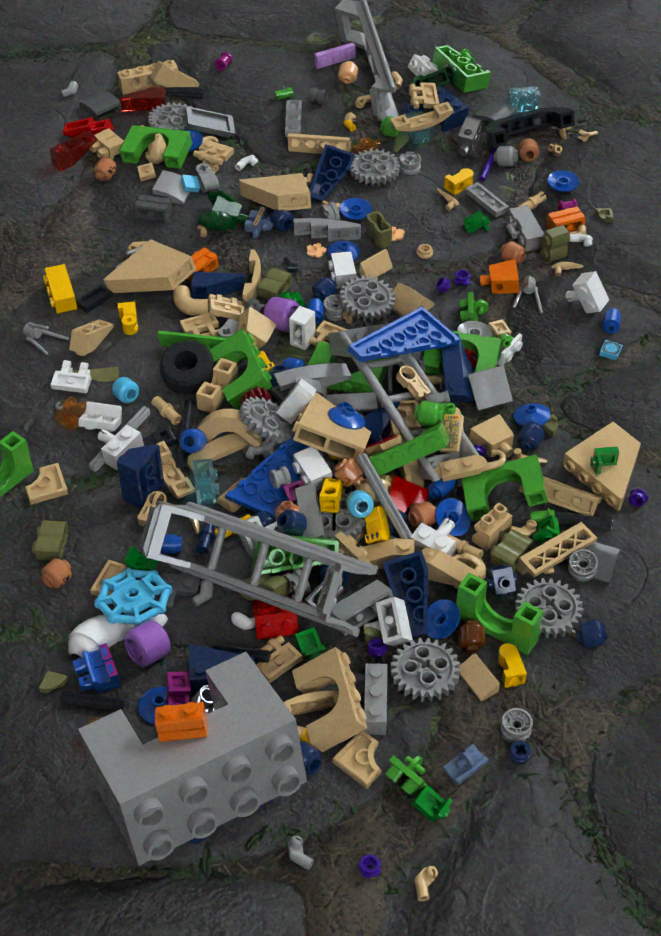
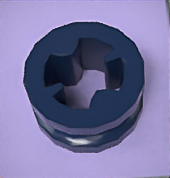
(520, 745)

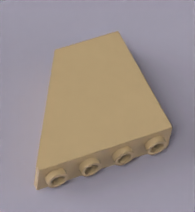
(277, 192)
(151, 269)
(320, 432)
(613, 479)

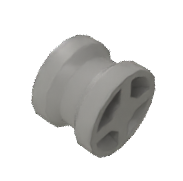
(279, 477)

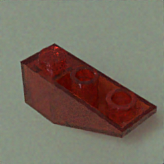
(144, 100)
(69, 152)

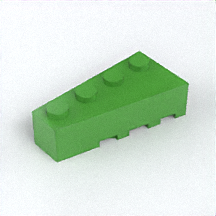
(470, 76)
(280, 559)

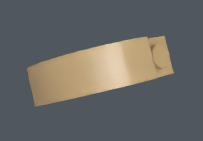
(227, 421)

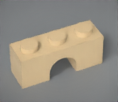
(211, 394)

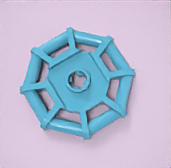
(126, 584)

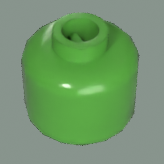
(388, 129)
(429, 413)

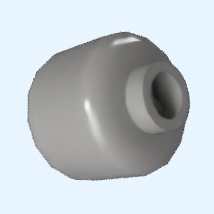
(506, 156)

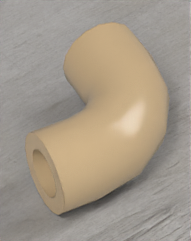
(188, 305)

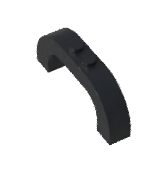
(551, 116)

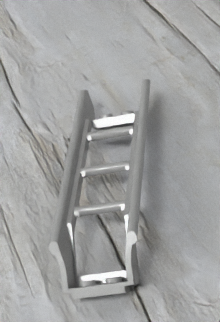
(384, 85)
(339, 344)
(154, 535)

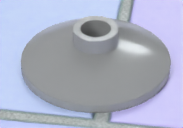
(475, 327)

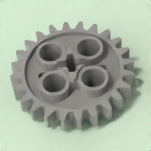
(169, 117)
(375, 167)
(367, 298)
(264, 421)
(344, 517)
(552, 599)
(425, 669)

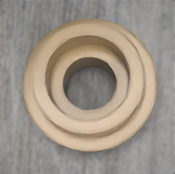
(424, 251)

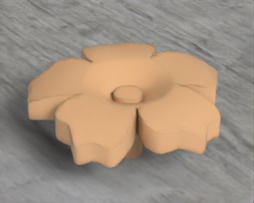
(397, 234)
(315, 250)

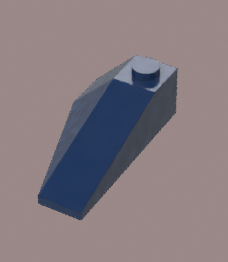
(330, 170)
(455, 372)
(409, 582)

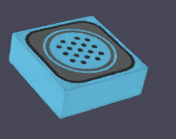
(611, 350)

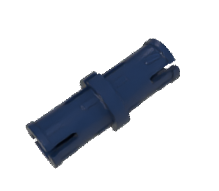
(206, 536)

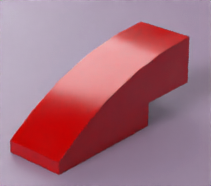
(78, 127)

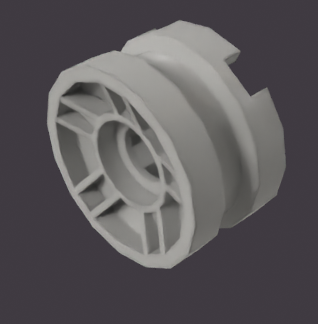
(410, 163)
(329, 211)
(332, 308)
(583, 557)
(293, 580)
(518, 717)

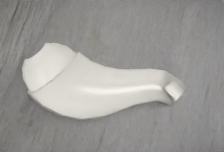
(98, 631)

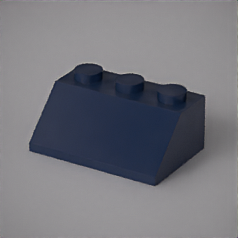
(140, 473)

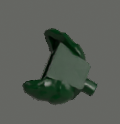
(447, 75)
(224, 213)

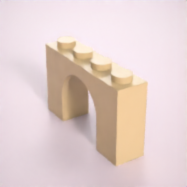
(347, 716)

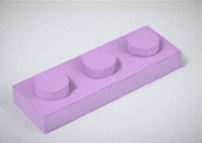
(334, 55)

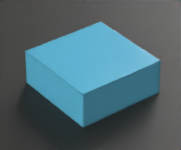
(190, 183)

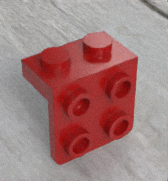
(273, 621)

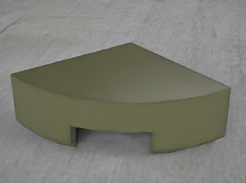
(605, 214)
(551, 426)
(371, 633)
(52, 681)

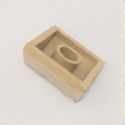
(409, 300)

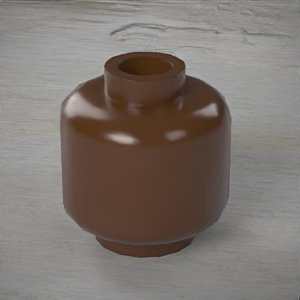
(471, 636)

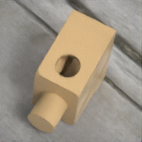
(256, 324)
(493, 435)

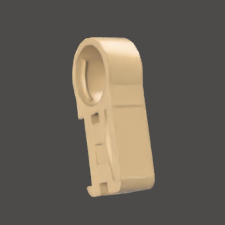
(414, 385)
(152, 497)

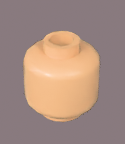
(348, 72)

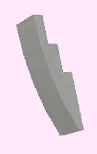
(293, 117)
(324, 228)
(326, 373)

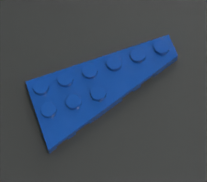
(406, 335)
(256, 490)

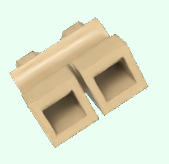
(107, 144)
(492, 527)

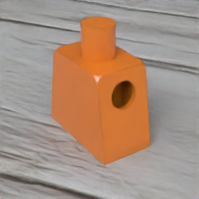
(502, 278)

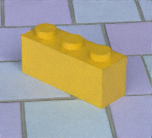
(59, 288)

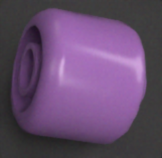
(279, 311)
(147, 643)

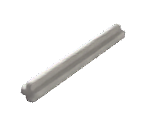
(134, 422)
(384, 497)

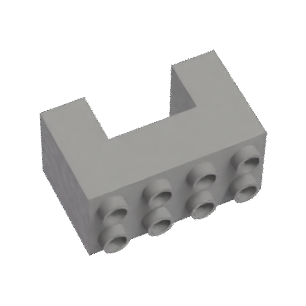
(191, 786)

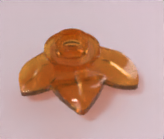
(367, 143)
(71, 413)

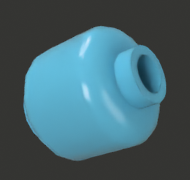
(125, 390)
(359, 503)

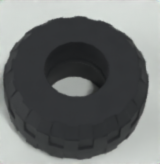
(186, 353)

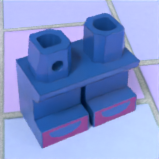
(101, 670)

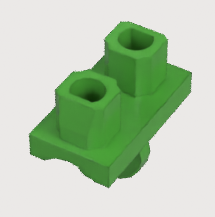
(471, 308)
(398, 768)

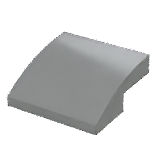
(170, 186)
(490, 387)

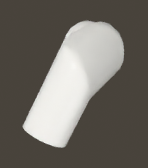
(244, 161)
(587, 239)
(243, 621)

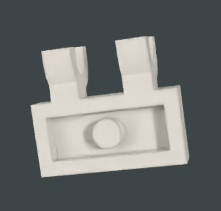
(69, 381)

